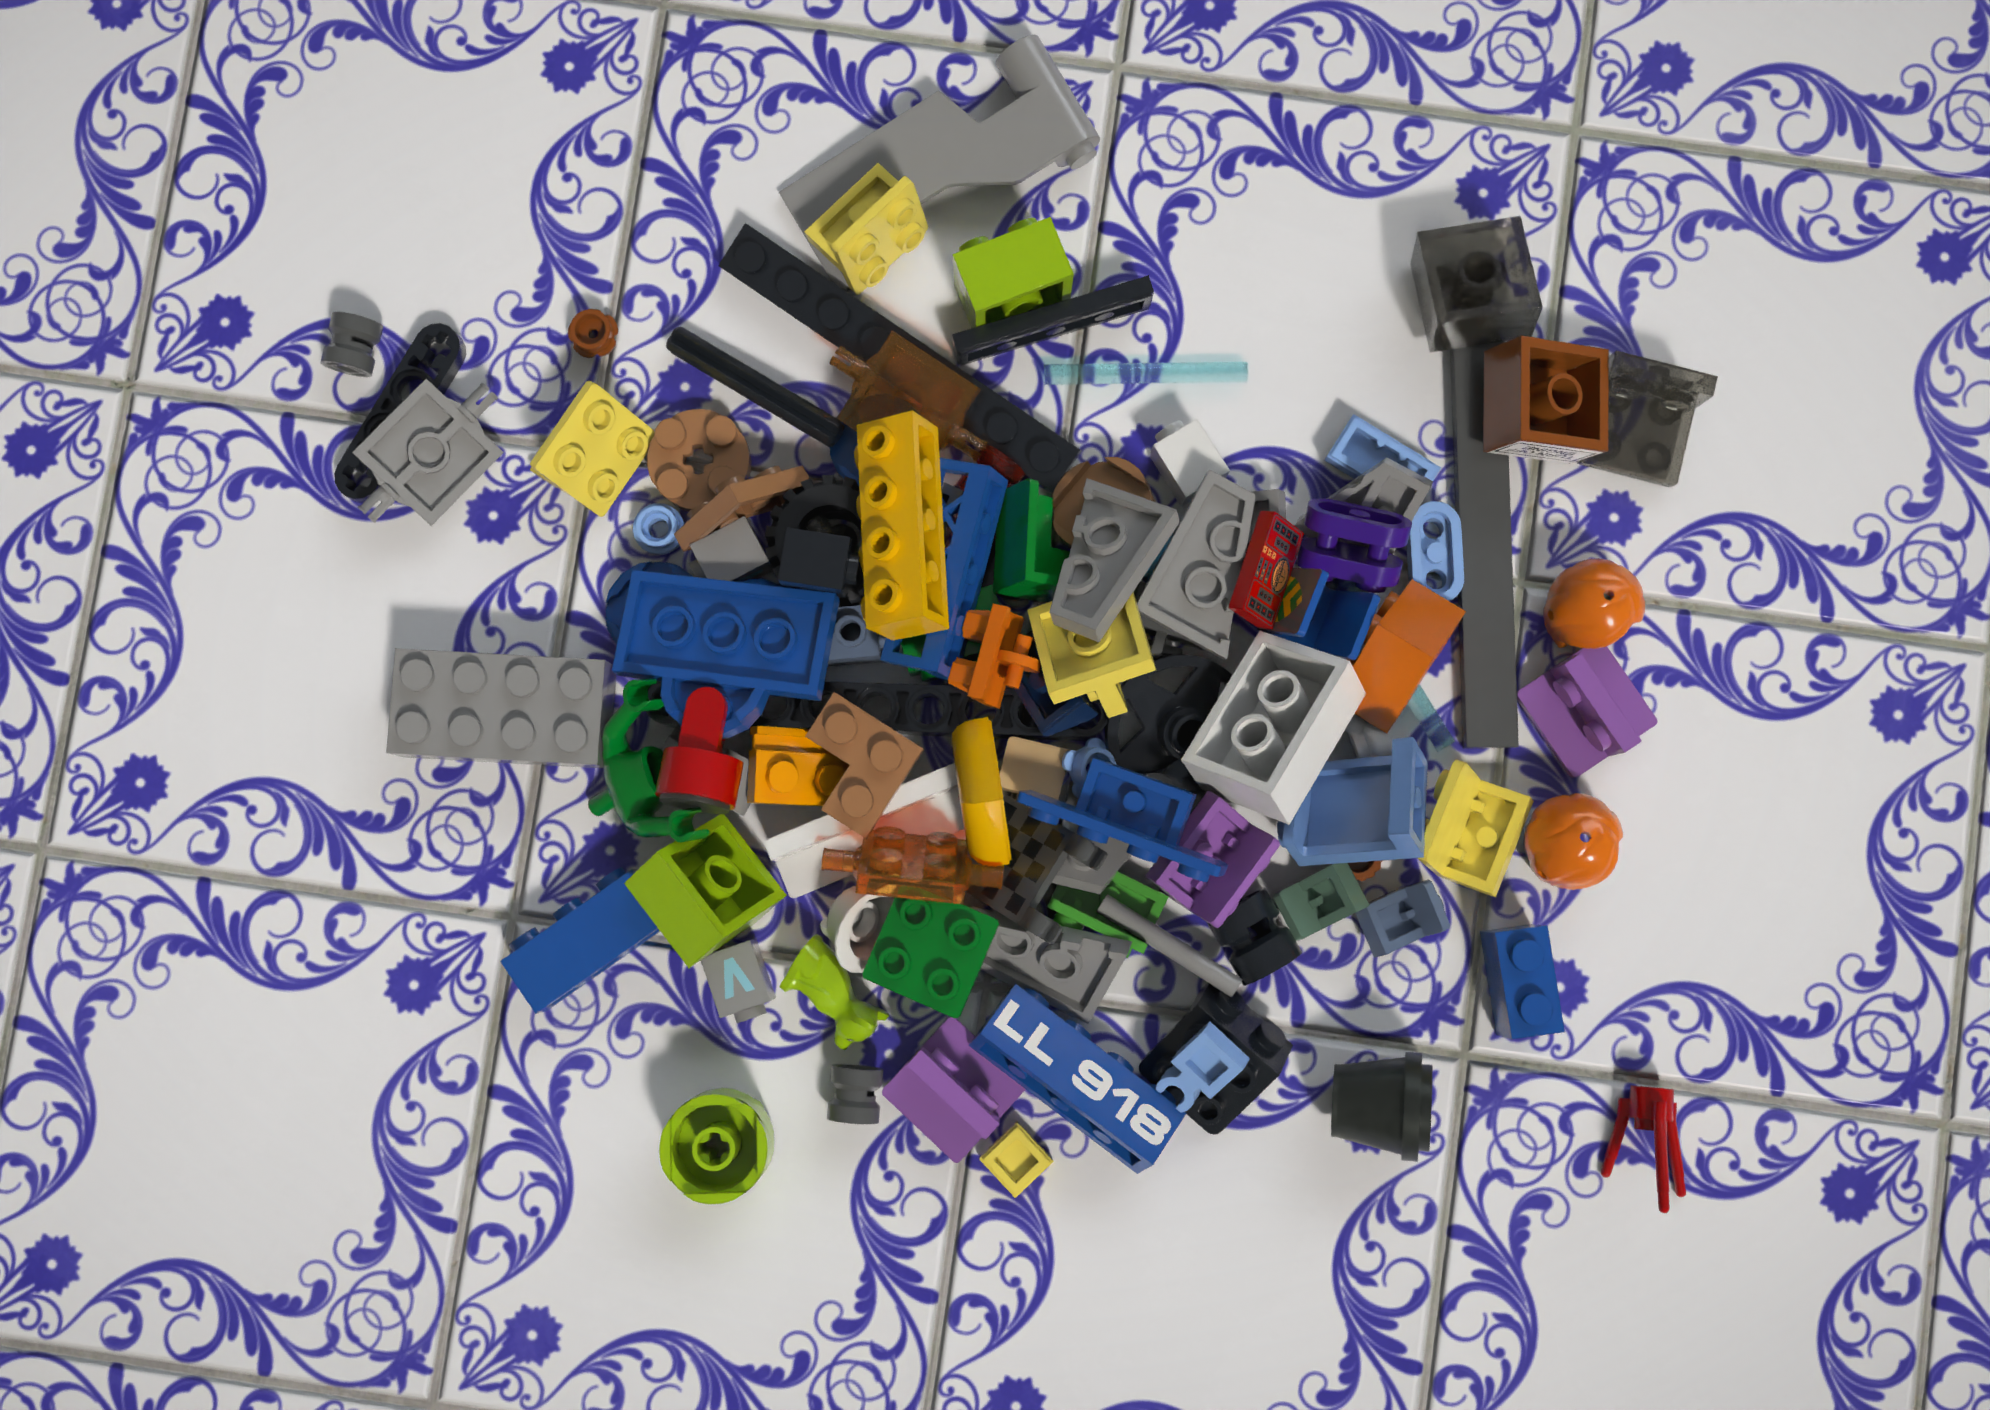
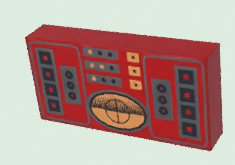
(1266, 570)

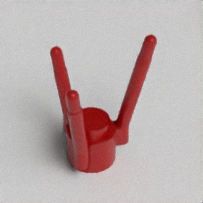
(1653, 1111)

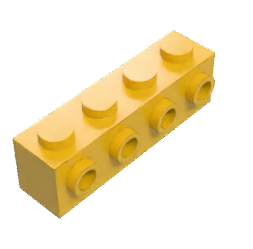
(901, 526)

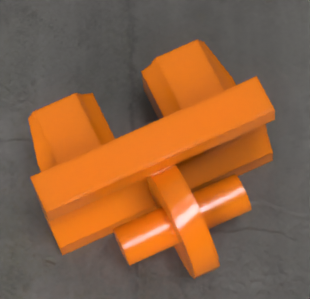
(1001, 655)

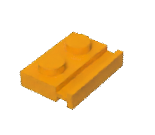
(790, 768)

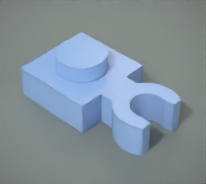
(1203, 1065)

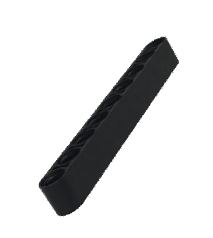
(902, 716)

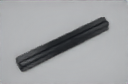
(755, 386)

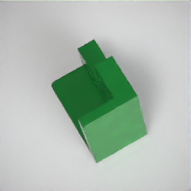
(1023, 550)

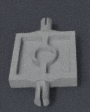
(428, 452)

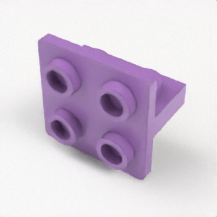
(1586, 709)
(1228, 837)
(952, 1091)

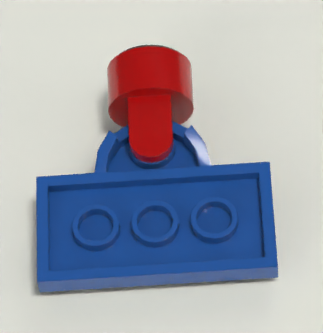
(719, 660)

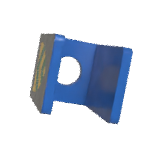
(1324, 617)

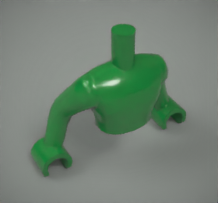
(634, 774)

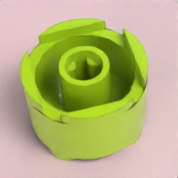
(696, 1167)

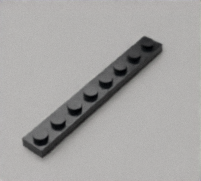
(863, 332)

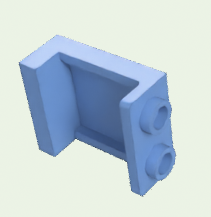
(1362, 810)

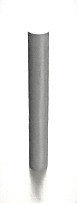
(1169, 945)

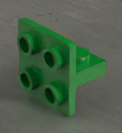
(931, 952)

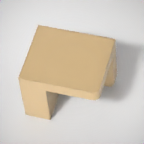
(1032, 767)

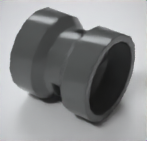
(351, 344)
(854, 1096)

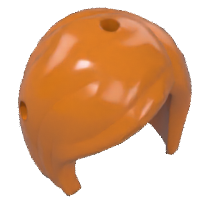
(1581, 615)
(1555, 843)

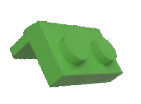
(1079, 907)

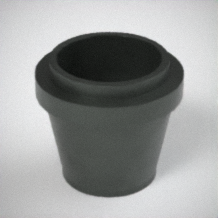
(1384, 1104)

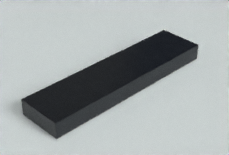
(1052, 320)

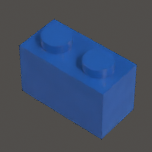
(1522, 981)

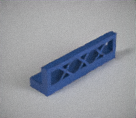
(965, 564)

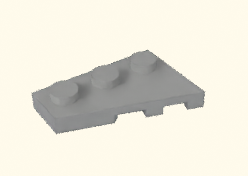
(1109, 556)
(1201, 566)
(1068, 974)

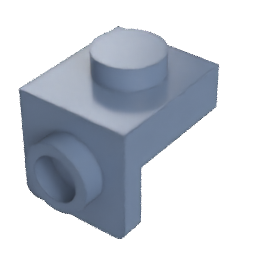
(1402, 917)

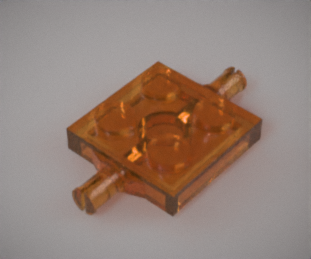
(907, 380)
(913, 866)

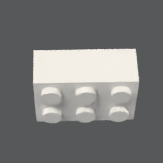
(1274, 726)

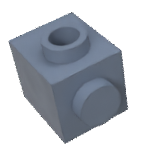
(852, 640)

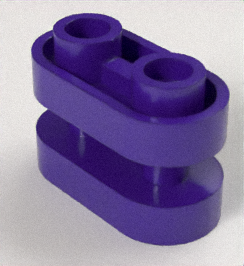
(1369, 567)

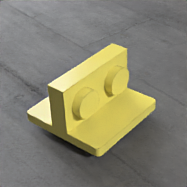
(870, 227)
(593, 449)

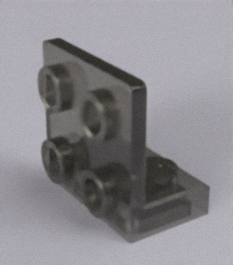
(1650, 417)

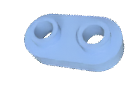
(1440, 554)

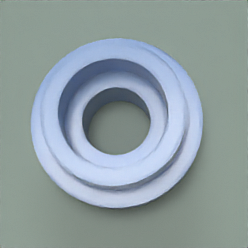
(647, 518)

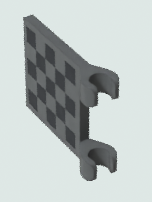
(1036, 856)

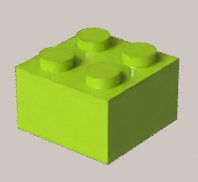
(1012, 272)
(705, 890)

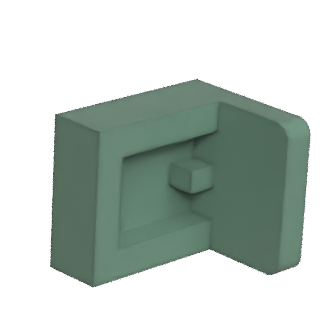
(1320, 900)

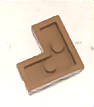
(738, 499)
(876, 760)

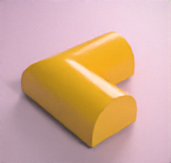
(981, 792)

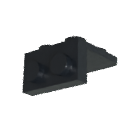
(1253, 1035)

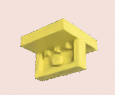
(1084, 666)

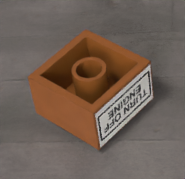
(1546, 400)

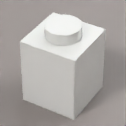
(1184, 458)

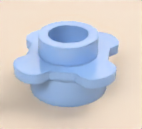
(1076, 761)

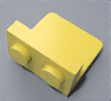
(1473, 829)

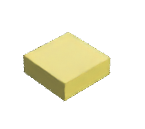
(1016, 1159)

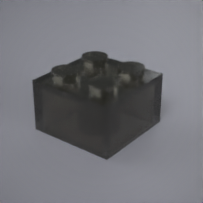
(1475, 284)

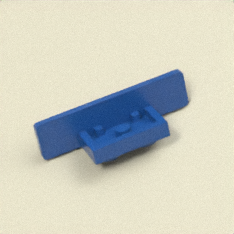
(1132, 810)

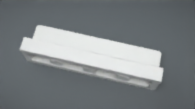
(917, 808)

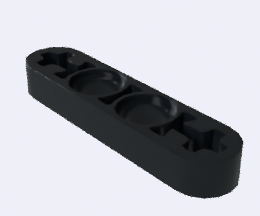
(391, 398)

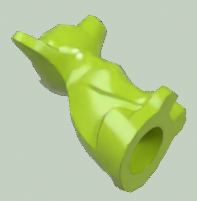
(830, 990)

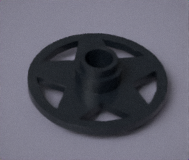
(1166, 717)

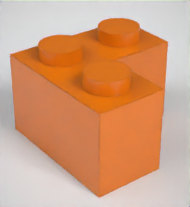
(1401, 649)

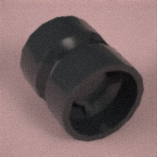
(1268, 950)

